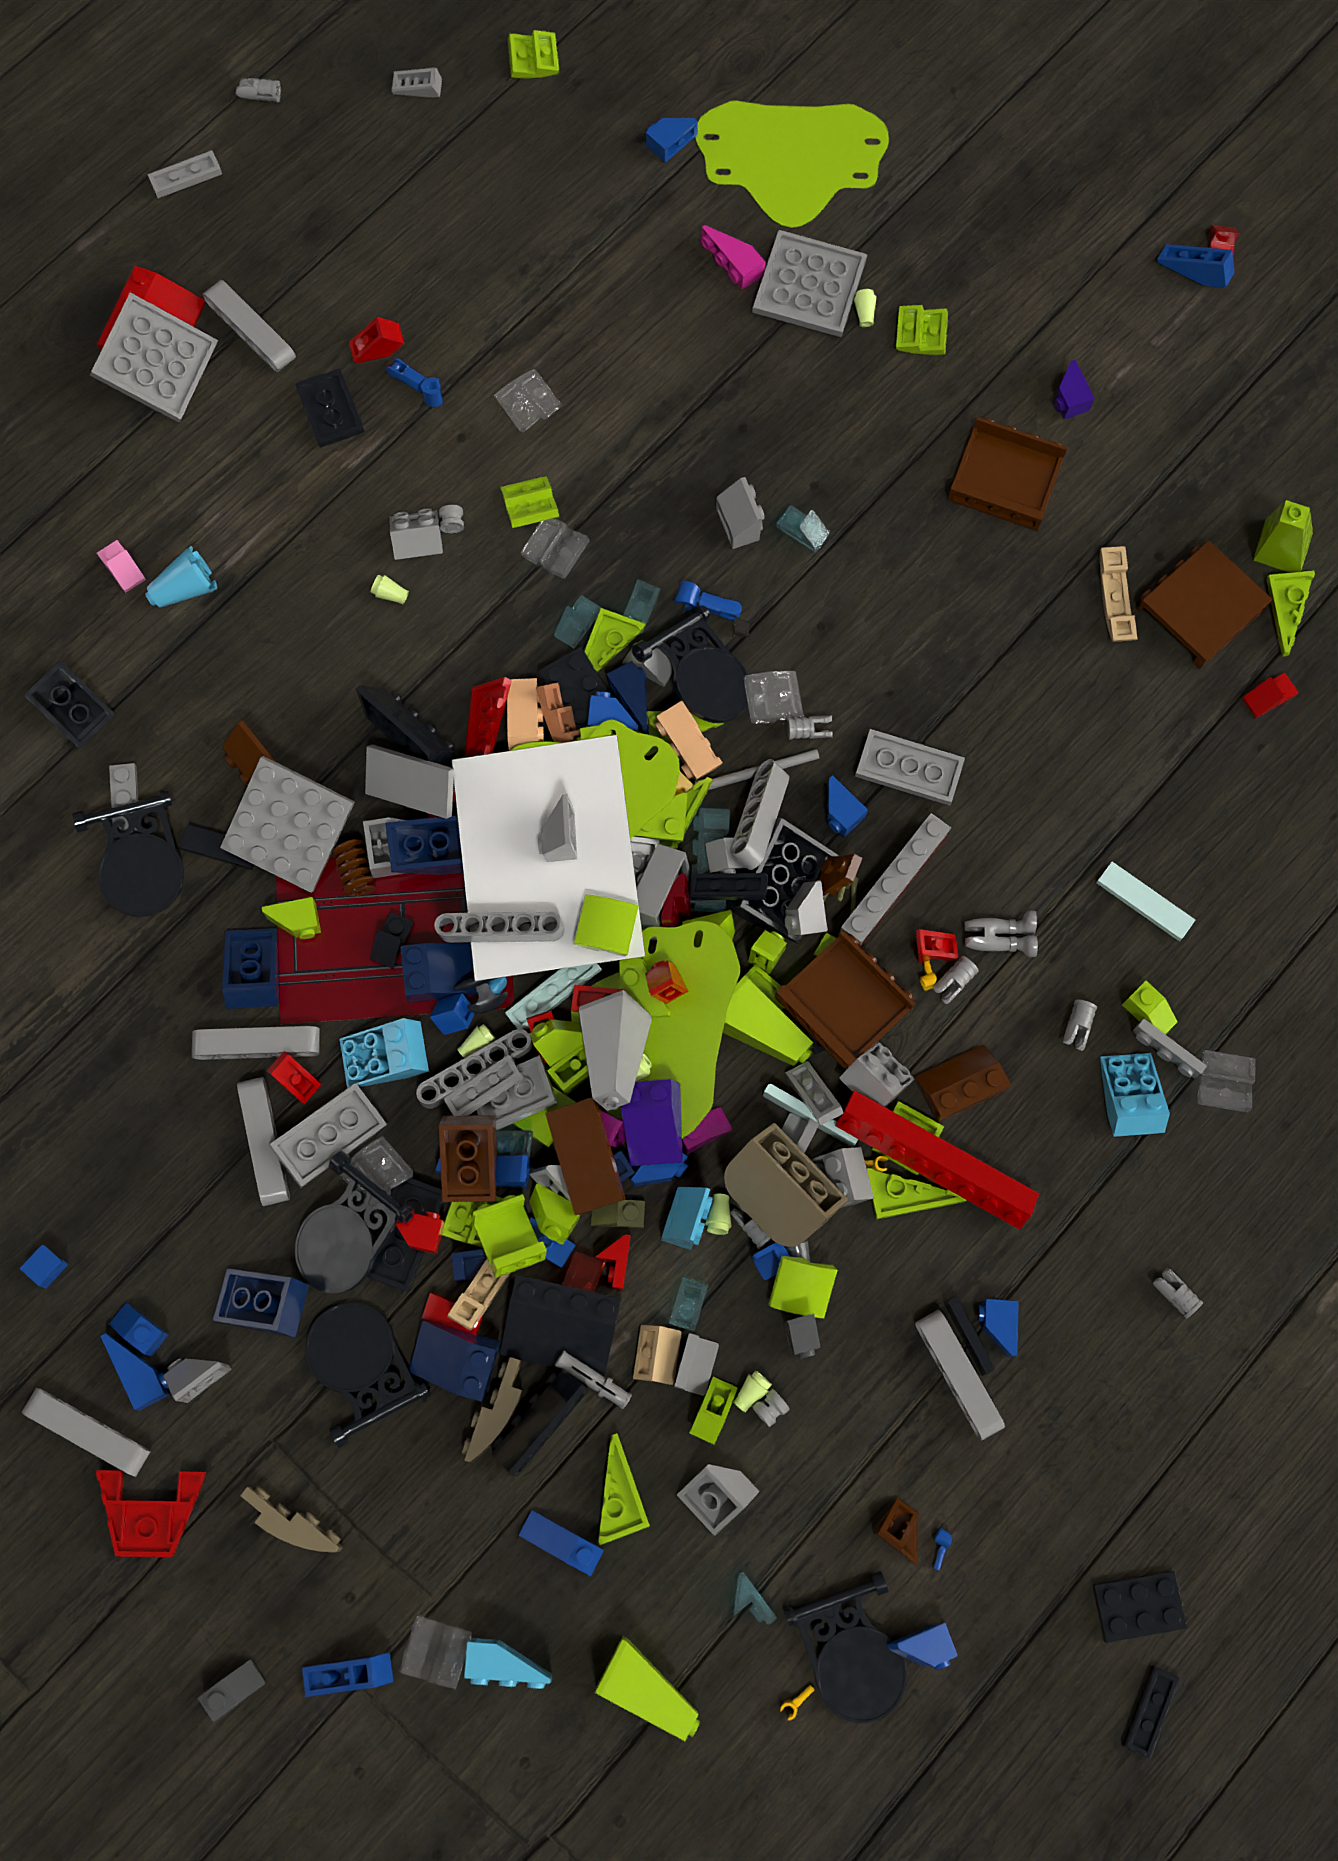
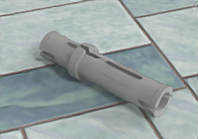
(619, 1397)

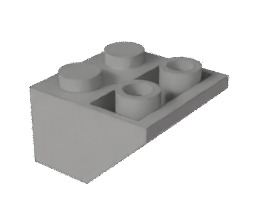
(740, 513)
(415, 534)
(378, 847)
(877, 1075)
(847, 1172)

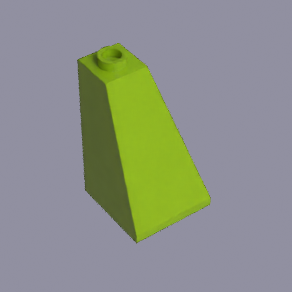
(1285, 537)
(764, 1026)
(644, 1691)

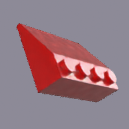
(159, 292)

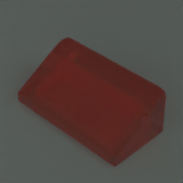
(583, 1272)

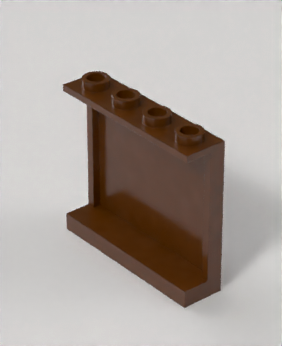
(1007, 473)
(1205, 602)
(845, 1000)

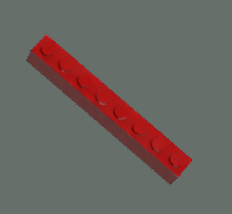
(937, 1160)

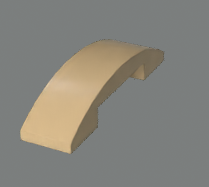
(1115, 594)
(477, 1297)

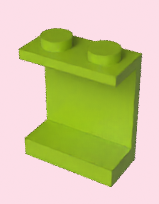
(507, 1236)

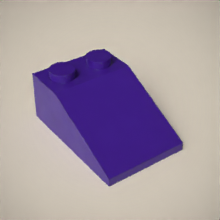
(654, 1123)

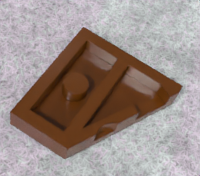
(838, 872)

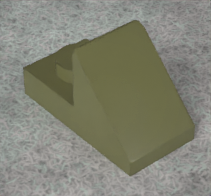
(620, 1214)

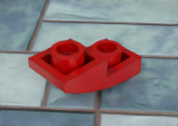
(438, 1310)

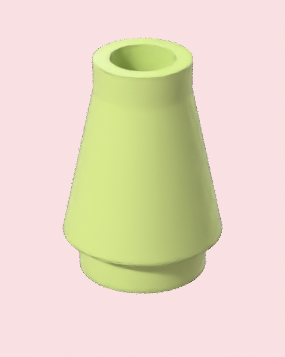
(865, 306)
(389, 590)
(477, 1040)
(719, 1215)
(753, 1390)

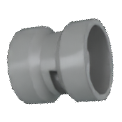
(770, 1408)

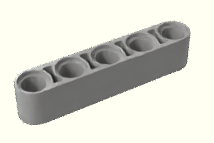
(249, 325)
(759, 814)
(489, 920)
(255, 1042)
(460, 1069)
(261, 1133)
(960, 1375)
(86, 1432)

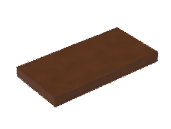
(585, 1156)

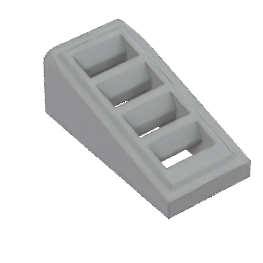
(431, 82)

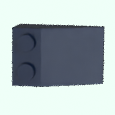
(425, 846)
(251, 968)
(435, 970)
(261, 1302)
(454, 1359)

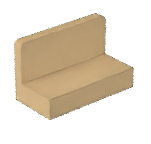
(657, 1354)

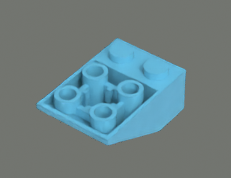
(384, 1053)
(1133, 1095)
(687, 1210)
(497, 1661)

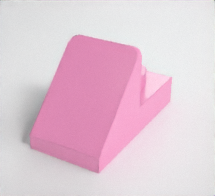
(121, 566)

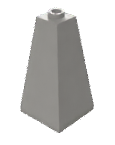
(614, 1044)

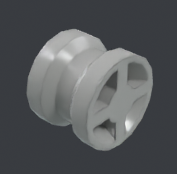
(451, 519)

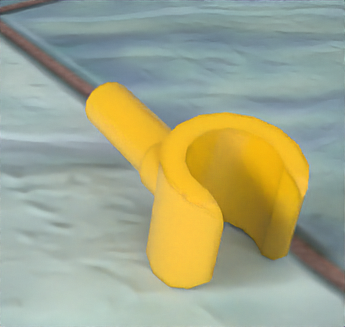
(928, 980)
(874, 1163)
(797, 1701)

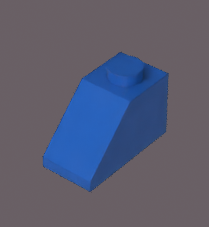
(670, 136)
(605, 708)
(843, 809)
(513, 1171)
(658, 1173)
(1000, 1323)
(138, 1330)
(927, 1646)

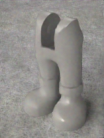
(993, 926)

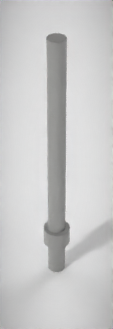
(751, 772)

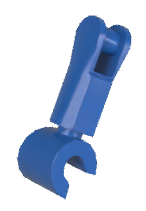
(428, 386)
(689, 594)

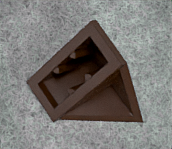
(900, 1530)

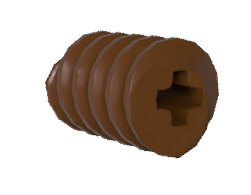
(351, 868)

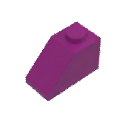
(710, 1128)

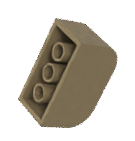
(781, 1188)

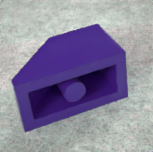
(1074, 393)

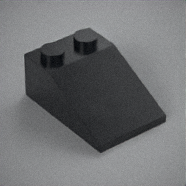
(69, 704)

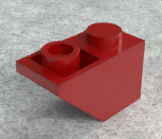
(423, 1232)

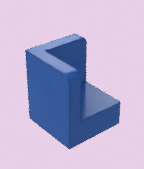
(452, 1014)
(768, 1260)
(43, 1267)

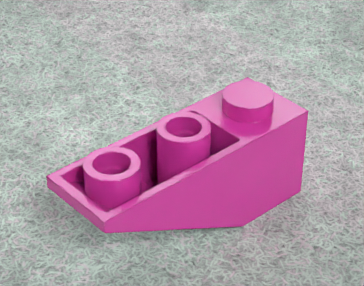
(737, 257)

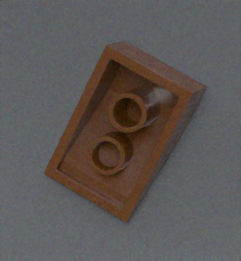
(468, 1158)

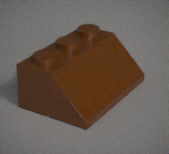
(244, 752)
(962, 1083)

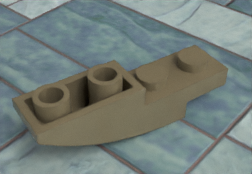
(491, 1423)
(298, 1531)

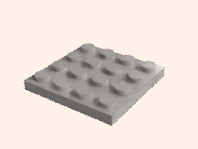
(809, 283)
(154, 357)
(287, 824)

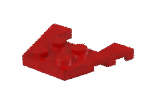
(147, 1526)

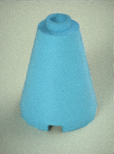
(181, 580)

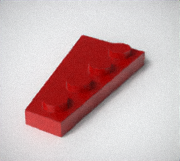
(485, 716)

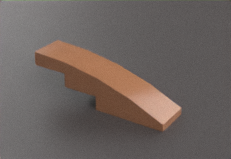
(558, 718)

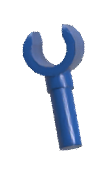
(944, 1539)

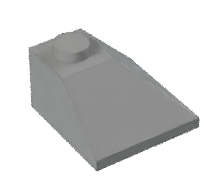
(559, 833)
(192, 1376)
(717, 1496)

